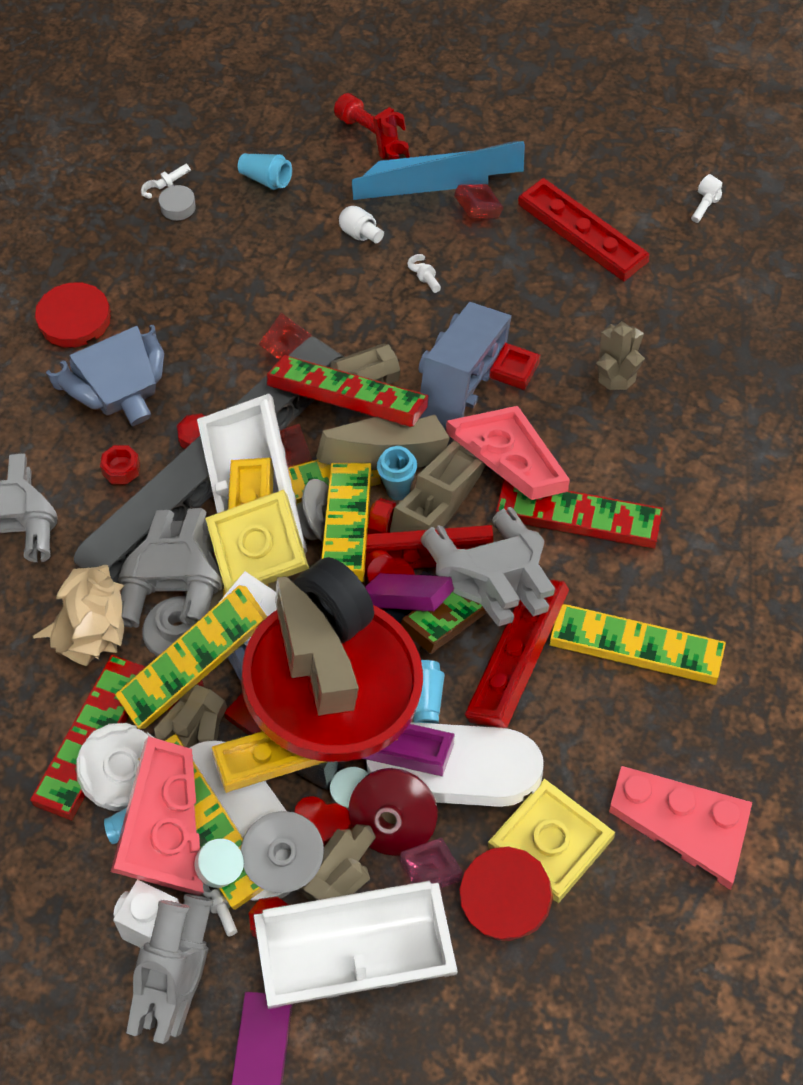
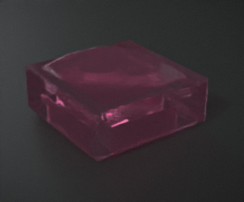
(431, 863)

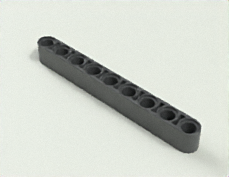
(185, 480)

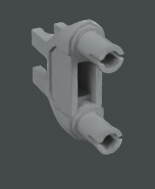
(26, 509)
(172, 559)
(495, 572)
(170, 968)

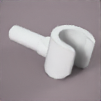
(711, 190)

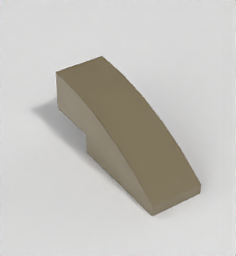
(369, 438)
(438, 490)
(315, 650)

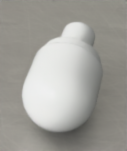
(360, 224)

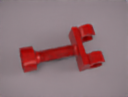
(351, 110)

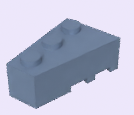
(462, 360)

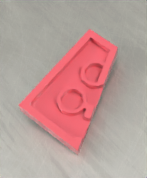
(511, 449)
(691, 820)
(160, 823)

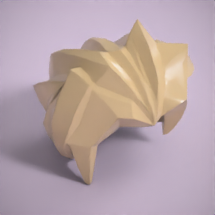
(89, 616)

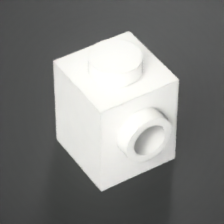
(137, 912)

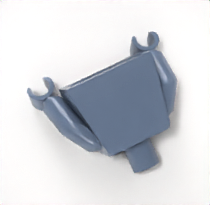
(115, 374)

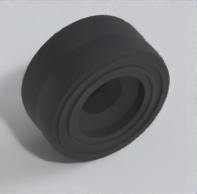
(338, 596)

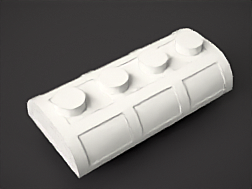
(245, 433)
(354, 943)

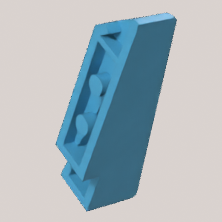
(438, 171)

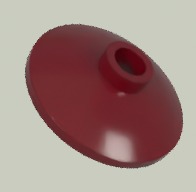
(405, 798)

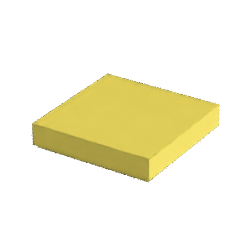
(258, 540)
(557, 835)

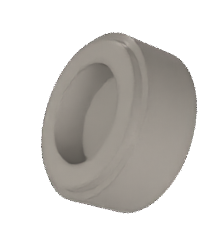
(177, 202)

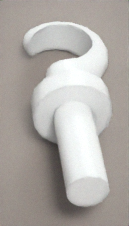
(166, 180)
(424, 271)
(221, 907)

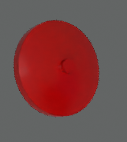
(286, 710)

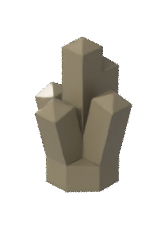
(619, 356)
(373, 363)
(193, 717)
(340, 869)

